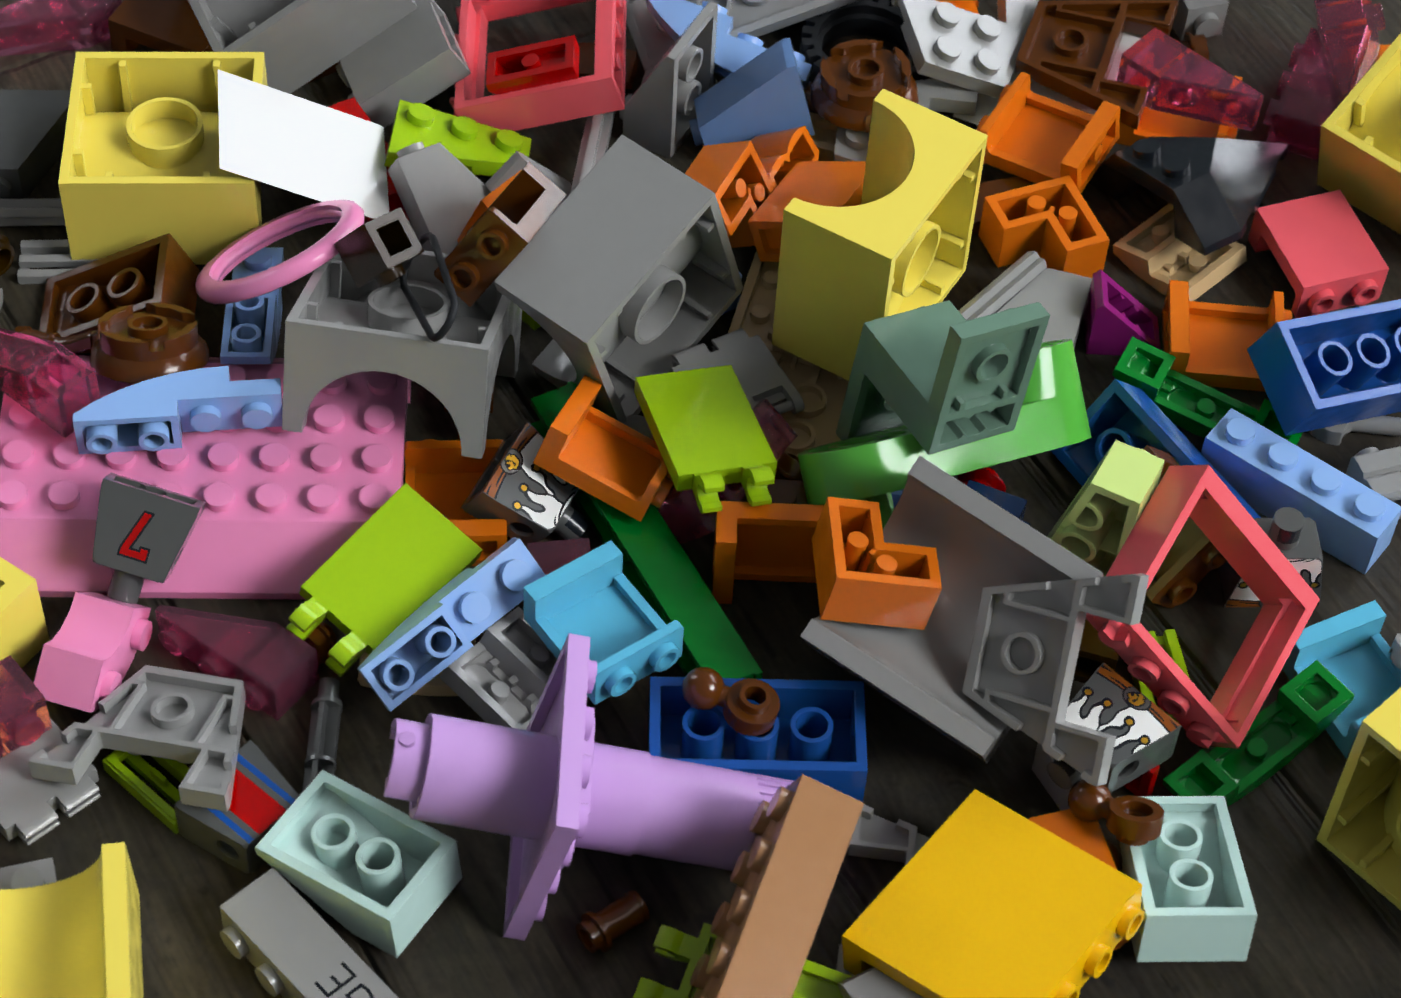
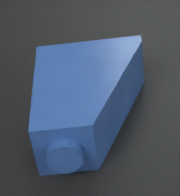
(754, 100)

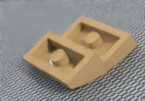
(1160, 257)

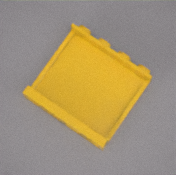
(995, 912)

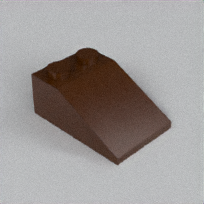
(138, 275)

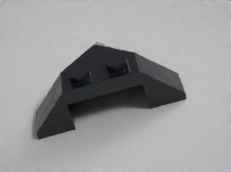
(1206, 180)

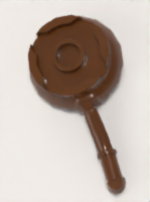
(853, 79)
(138, 344)

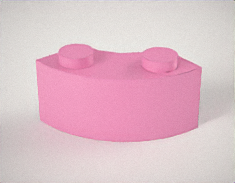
(92, 650)

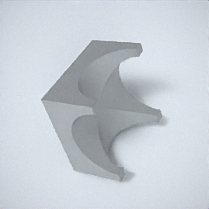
(374, 328)

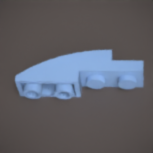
(730, 51)
(253, 324)
(161, 408)
(448, 623)

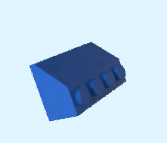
(1133, 418)

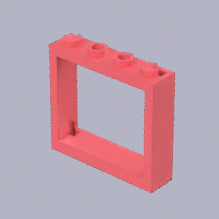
(547, 103)
(1286, 597)

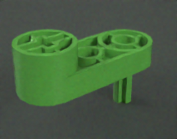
(879, 461)

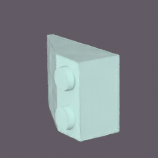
(363, 861)
(1191, 885)

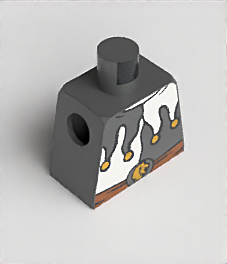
(525, 493)
(1298, 542)
(1115, 707)

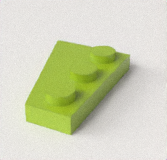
(474, 144)

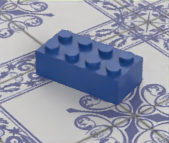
(1332, 366)
(814, 734)

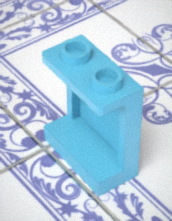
(599, 602)
(1357, 657)

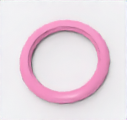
(216, 291)

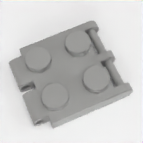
(753, 365)
(31, 803)

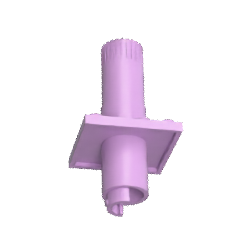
(565, 791)

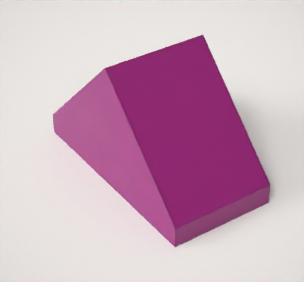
(1115, 317)

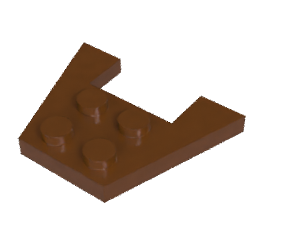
(1076, 42)

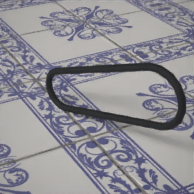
(449, 287)

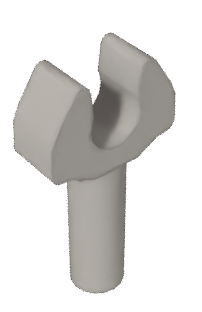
(1378, 425)

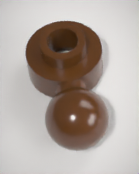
(705, 689)
(1129, 818)

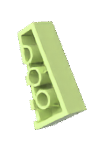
(1108, 505)

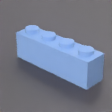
(1275, 474)

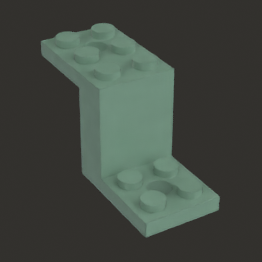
(943, 374)

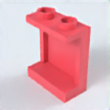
(1321, 252)

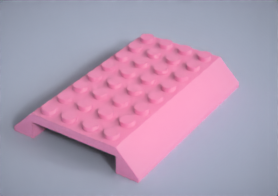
(270, 494)

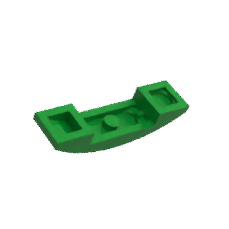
(1183, 398)
(1276, 737)

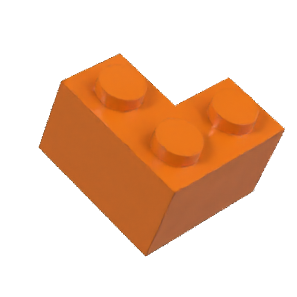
(739, 184)
(1047, 220)
(868, 578)

